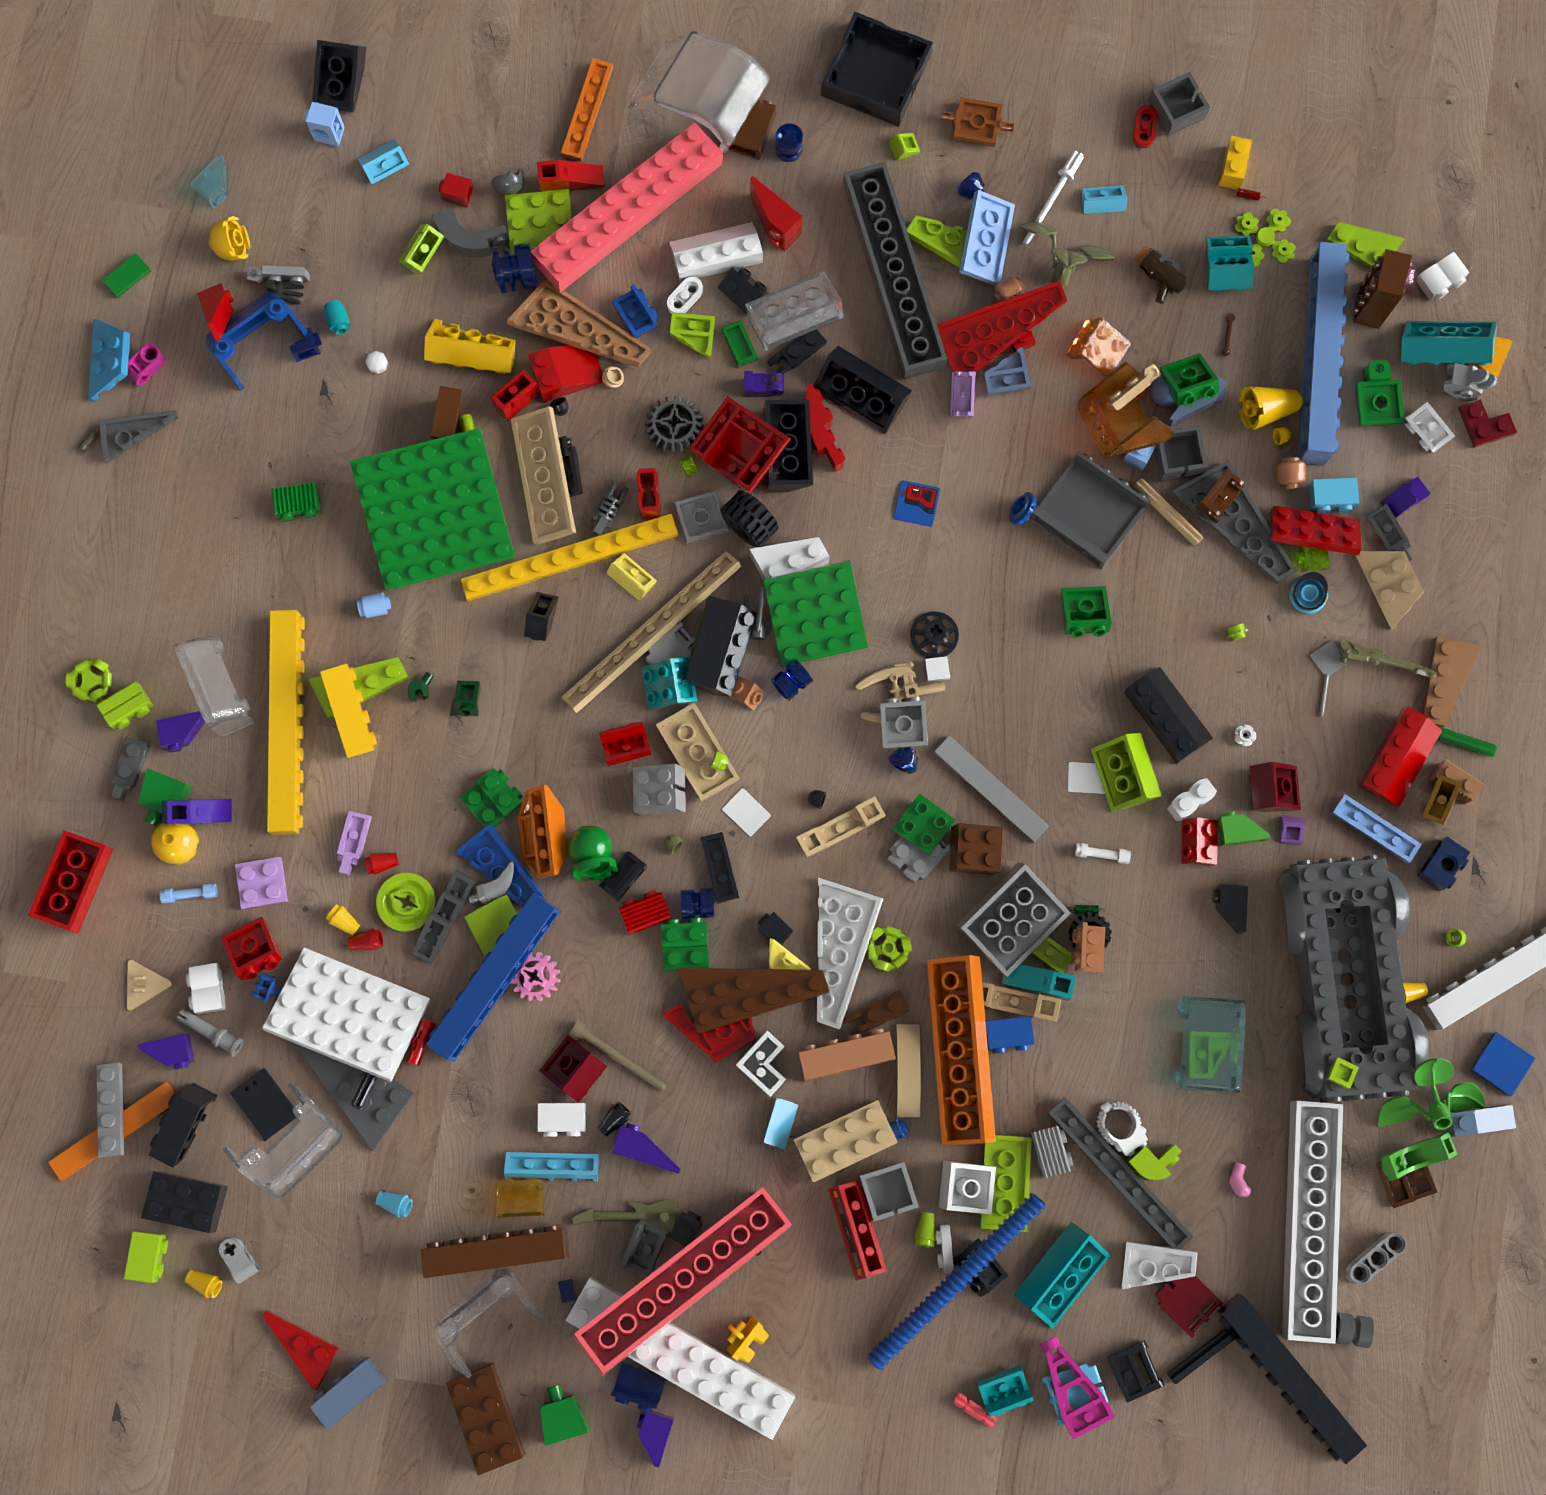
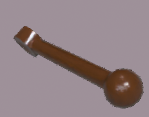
(1230, 319)

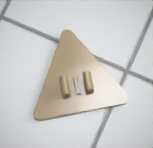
(143, 984)

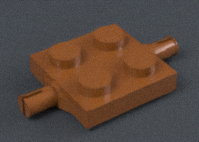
(977, 121)

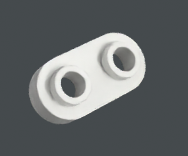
(683, 296)
(945, 1259)

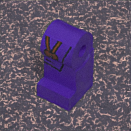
(763, 384)

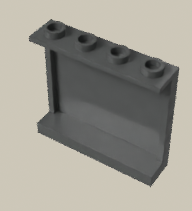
(1090, 509)

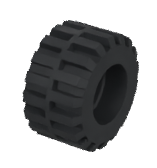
(749, 519)

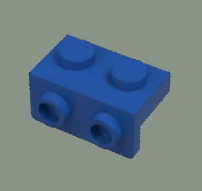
(635, 312)

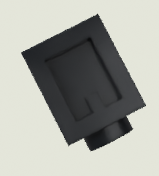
(686, 1228)

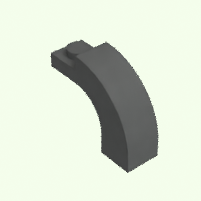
(466, 242)

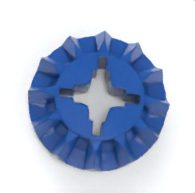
(1022, 508)

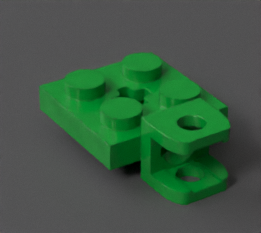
(1378, 385)

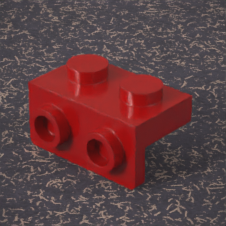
(625, 743)
(1199, 841)

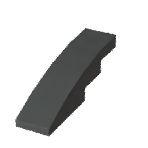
(443, 917)

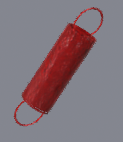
(1248, 194)

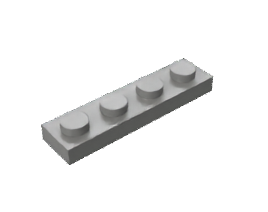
(110, 1110)

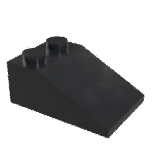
(338, 74)

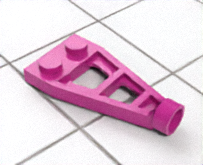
(1086, 1417)

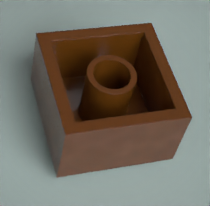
(975, 849)

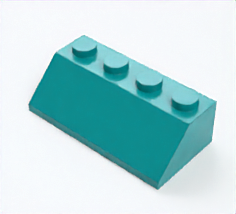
(1449, 342)
(1062, 1274)

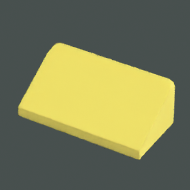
(631, 576)

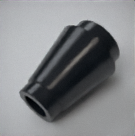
(614, 1118)

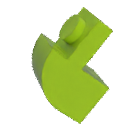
(1151, 1168)

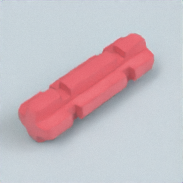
(974, 1410)

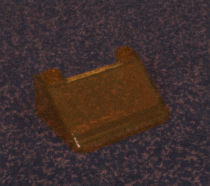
(1122, 429)

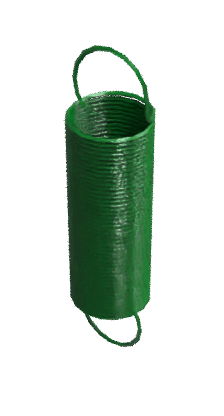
(1083, 909)

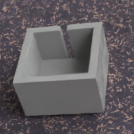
(654, 789)
(888, 1190)

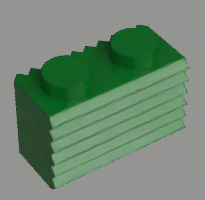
(296, 502)

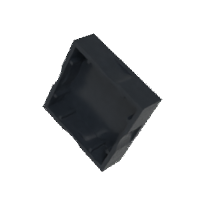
(876, 69)

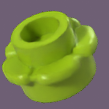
(1236, 632)

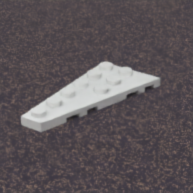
(843, 938)

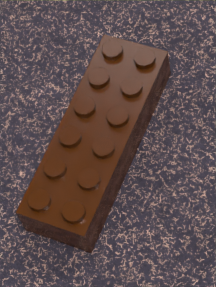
(494, 1253)

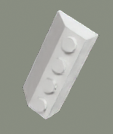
(716, 251)

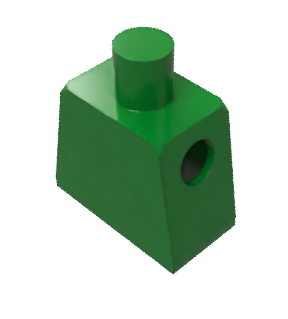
(158, 788)
(562, 1417)

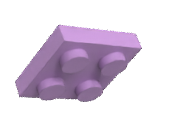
(261, 883)

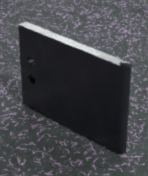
(264, 1104)

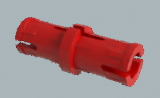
(420, 1041)

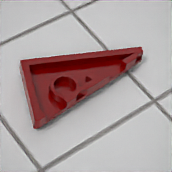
(307, 1350)

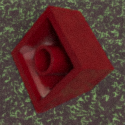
(1274, 787)
(573, 1068)

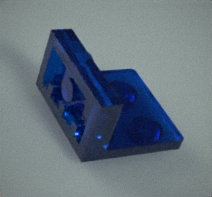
(638, 1387)

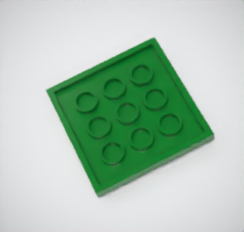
(815, 613)

